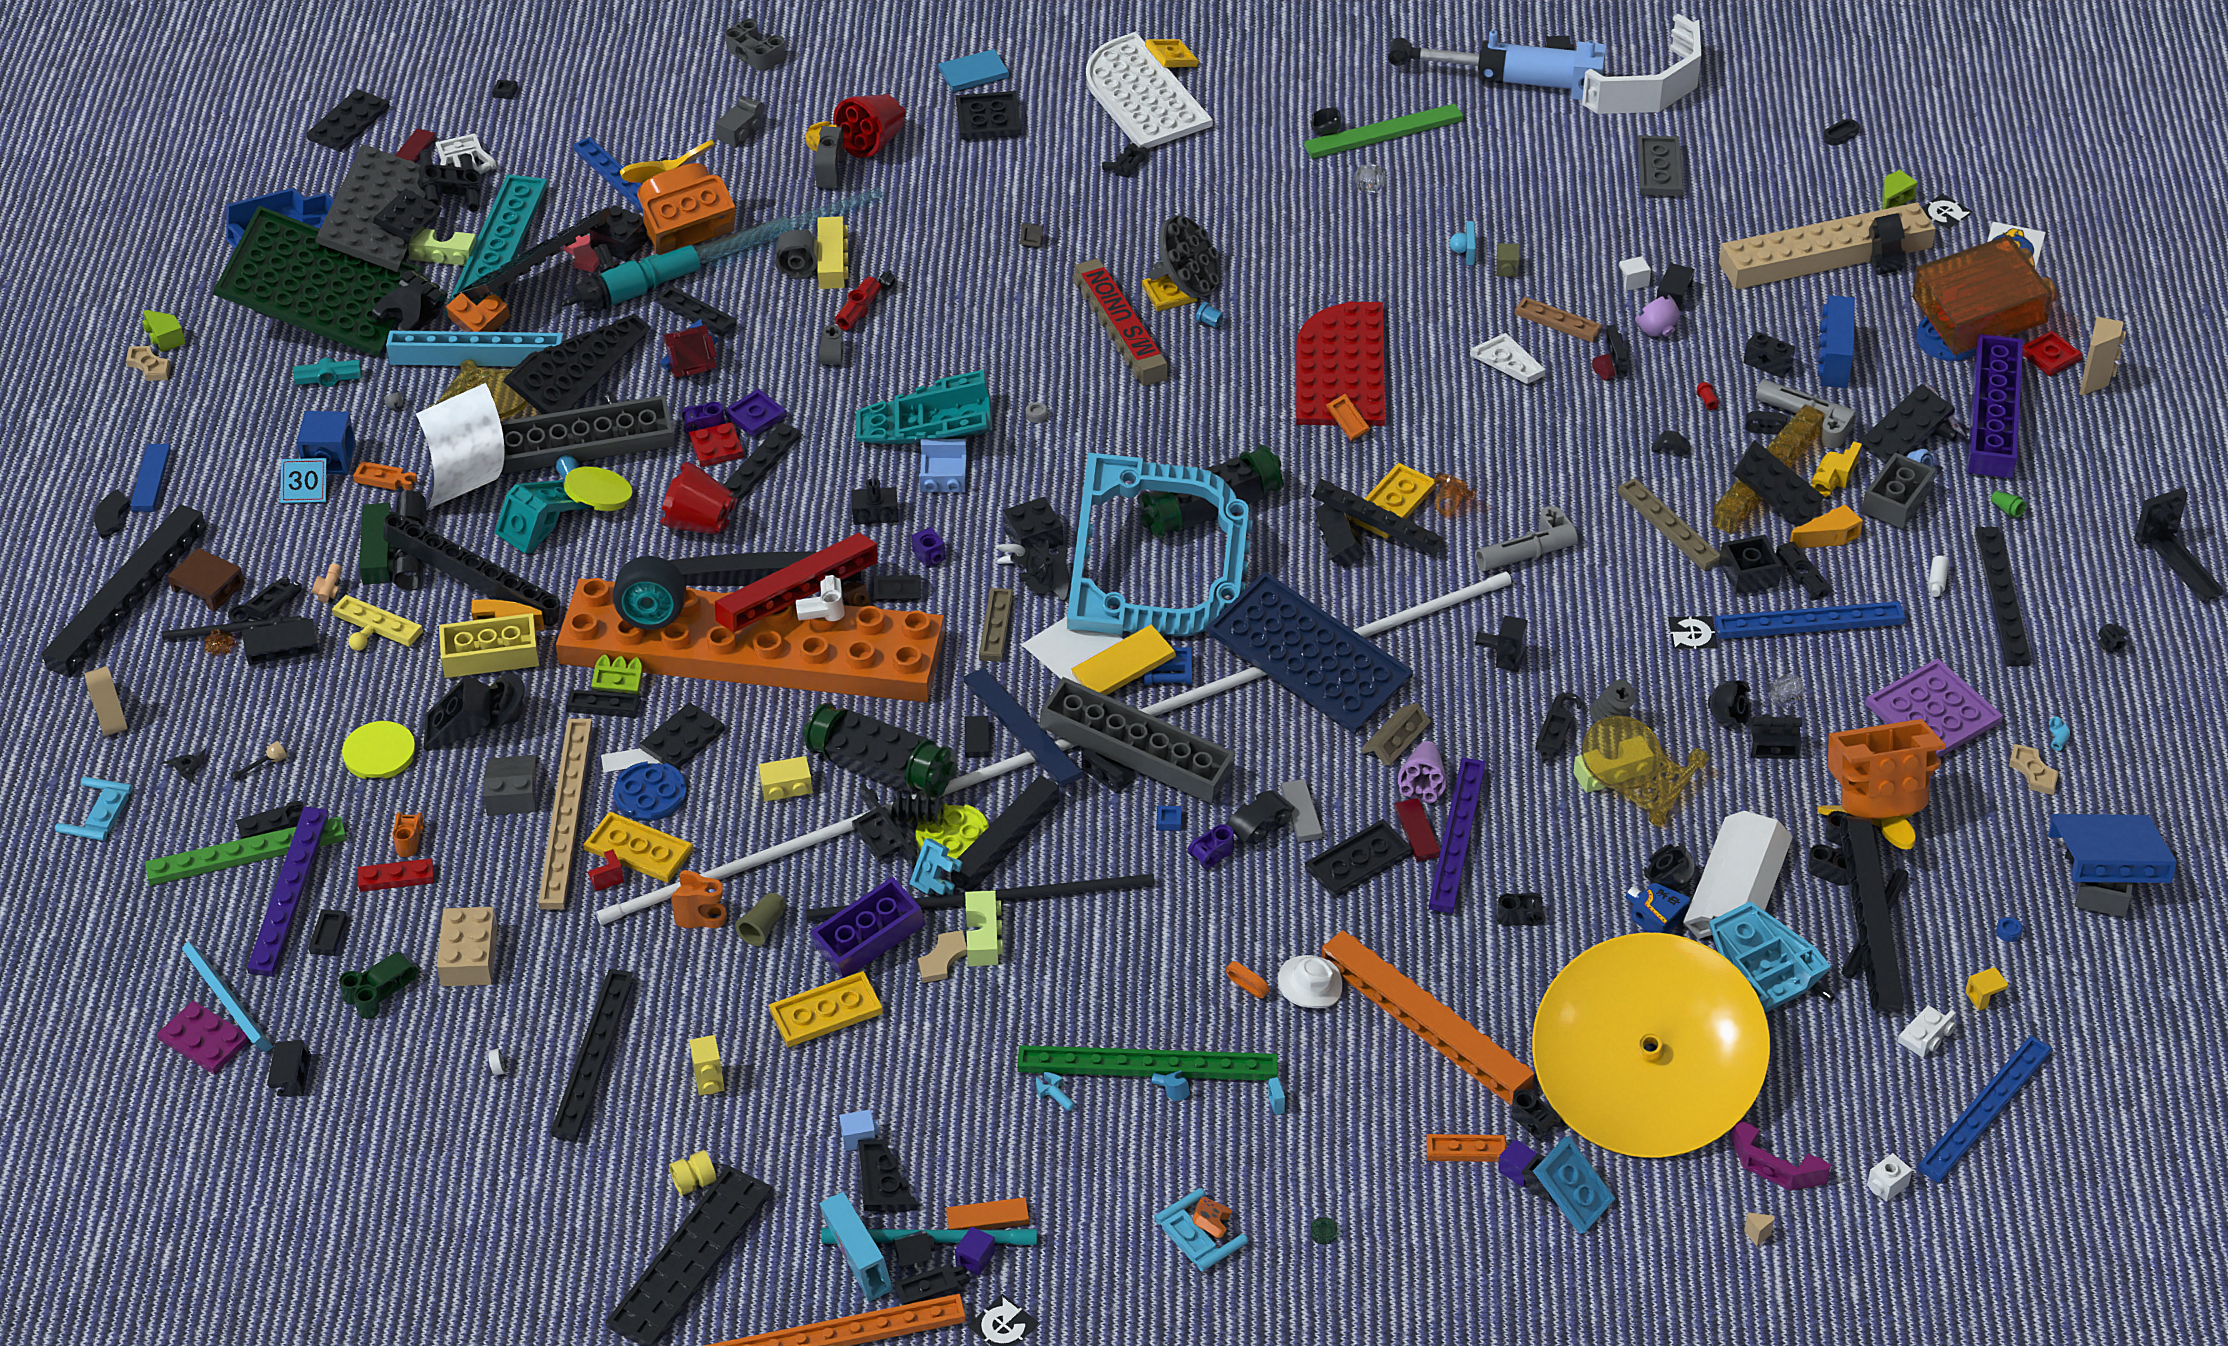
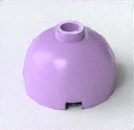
(1659, 317)

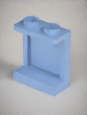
(943, 465)

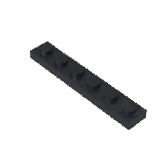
(762, 460)
(1377, 517)

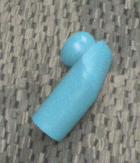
(2060, 732)

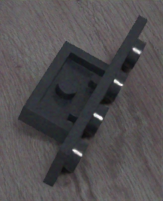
(879, 831)

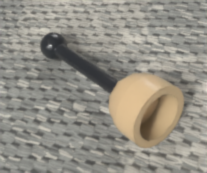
(274, 753)

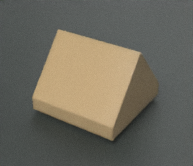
(1758, 1227)

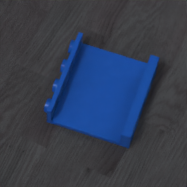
(2114, 848)

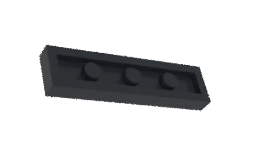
(695, 309)

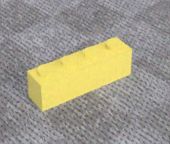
(831, 252)

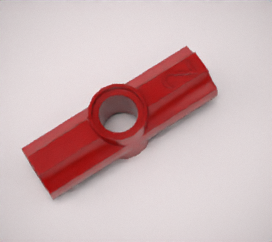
(857, 303)

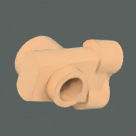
(327, 587)

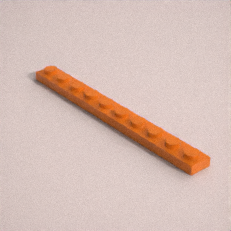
(864, 1326)

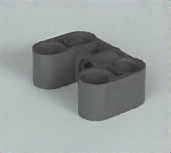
(744, 43)
(829, 153)

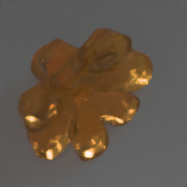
(218, 642)

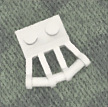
(451, 149)

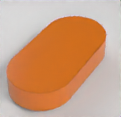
(1247, 979)

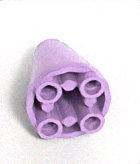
(1423, 774)

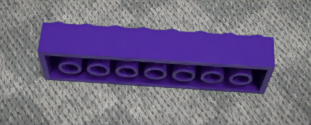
(1995, 406)

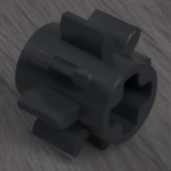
(2112, 637)

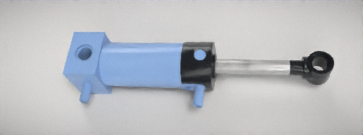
(1515, 63)

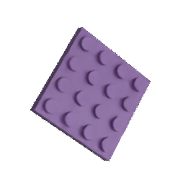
(1940, 700)

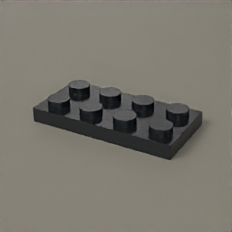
(348, 120)
(1907, 424)
(1777, 484)

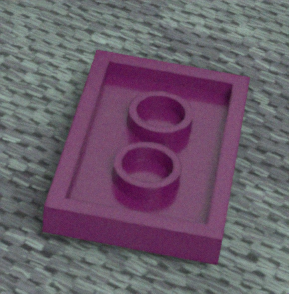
(203, 1037)

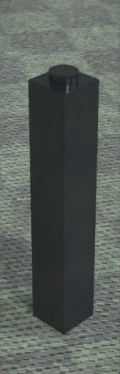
(1006, 833)

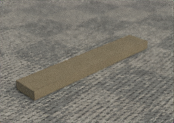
(1669, 524)

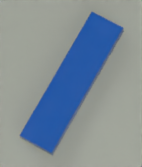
(150, 478)

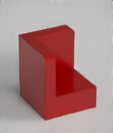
(607, 875)

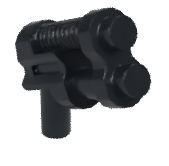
(1124, 163)

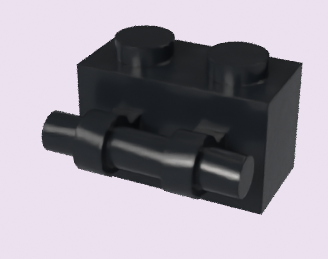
(1775, 737)

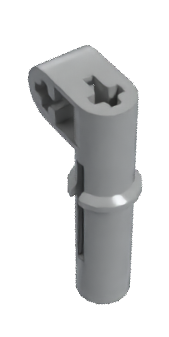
(1794, 400)
(1553, 534)

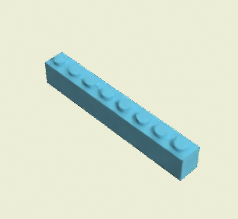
(452, 347)

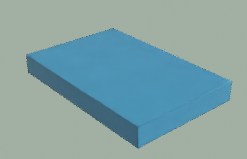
(973, 70)
(1574, 1185)

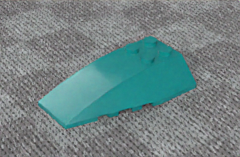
(947, 410)

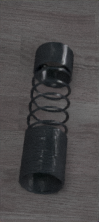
(412, 506)

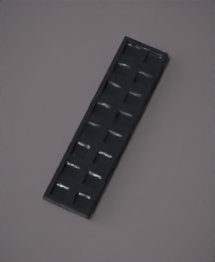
(689, 1257)

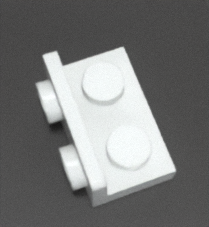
(1927, 1030)

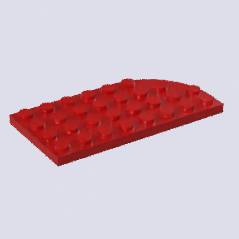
(1341, 355)

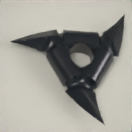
(193, 761)

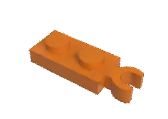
(383, 476)

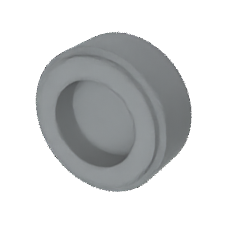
(1036, 412)

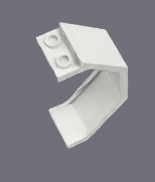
(1649, 92)

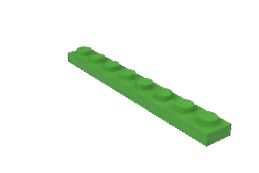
(233, 853)

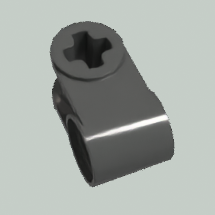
(831, 346)

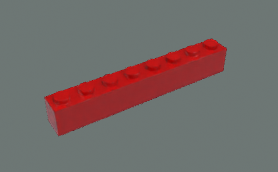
(795, 582)

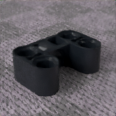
(1826, 861)

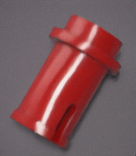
(1705, 391)

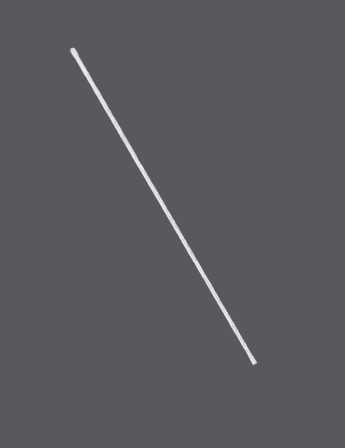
(619, 910)

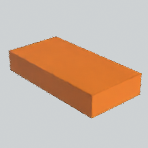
(1348, 417)

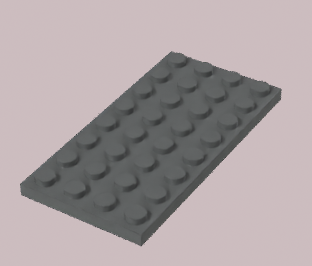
(369, 187)

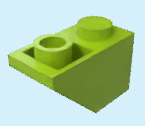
(163, 330)

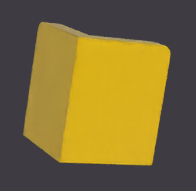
(1983, 985)

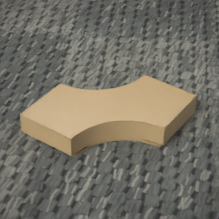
(152, 366)
(2028, 762)
(937, 963)

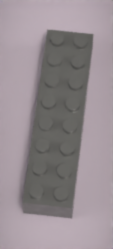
(587, 433)
(1137, 740)

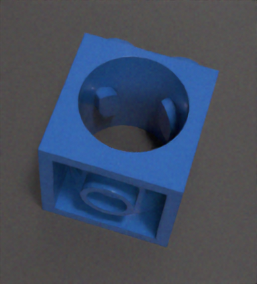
(329, 437)

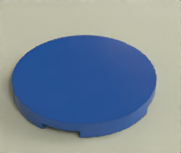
(1933, 344)
(649, 791)

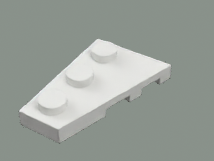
(1509, 358)

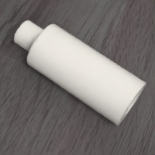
(1938, 575)

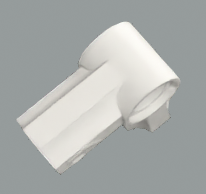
(828, 605)

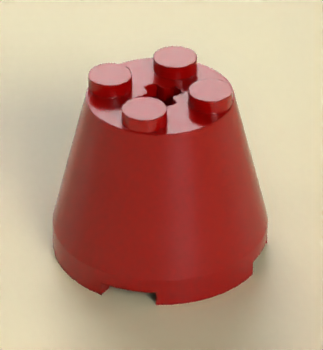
(868, 122)
(697, 502)

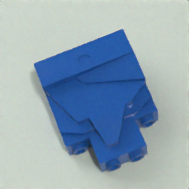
(288, 202)

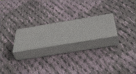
(1304, 815)

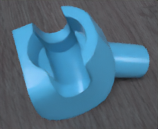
(1175, 1086)

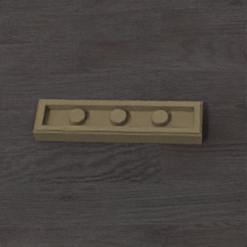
(996, 625)

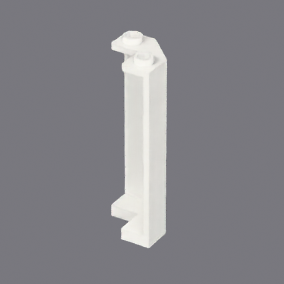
(1739, 868)

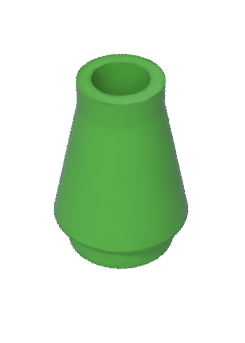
(2009, 503)

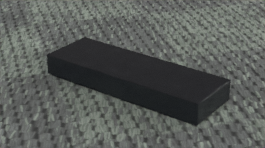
(603, 703)

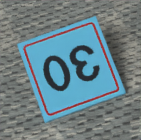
(303, 480)

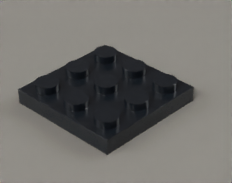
(988, 115)

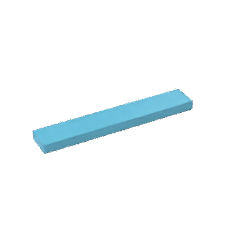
(227, 997)

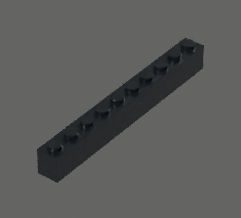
(124, 591)

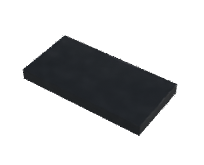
(1358, 858)

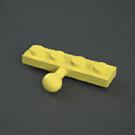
(375, 620)

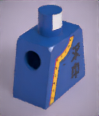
(1657, 908)

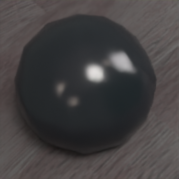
(1326, 121)

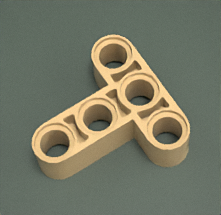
(105, 701)

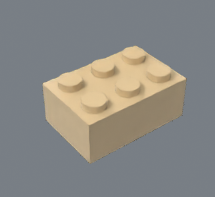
(467, 946)

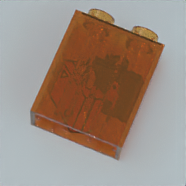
(1983, 292)

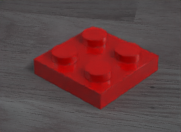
(716, 444)

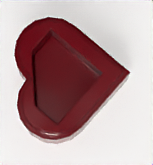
(1604, 367)

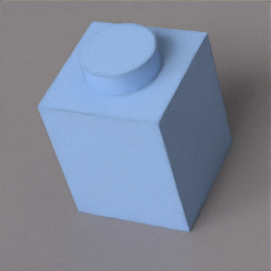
(857, 1127)

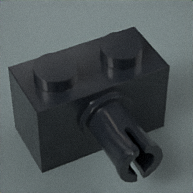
(874, 504)
(1509, 643)

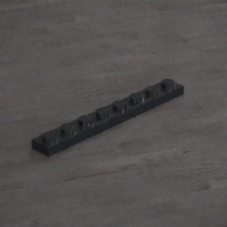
(2002, 597)
(592, 1055)

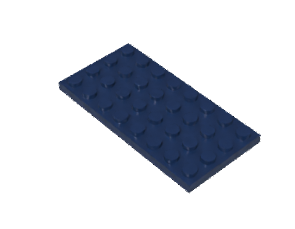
(1310, 652)

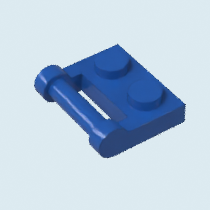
(1181, 662)

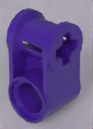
(704, 416)
(1213, 846)

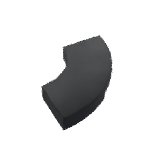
(109, 513)

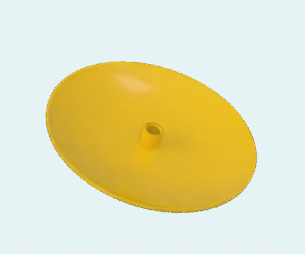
(1638, 994)

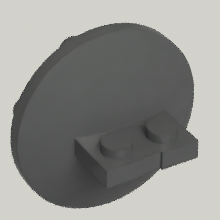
(1187, 257)

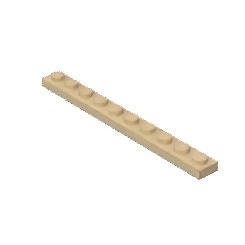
(565, 814)

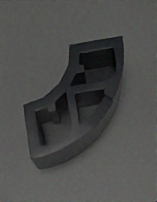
(1886, 244)
(1260, 817)

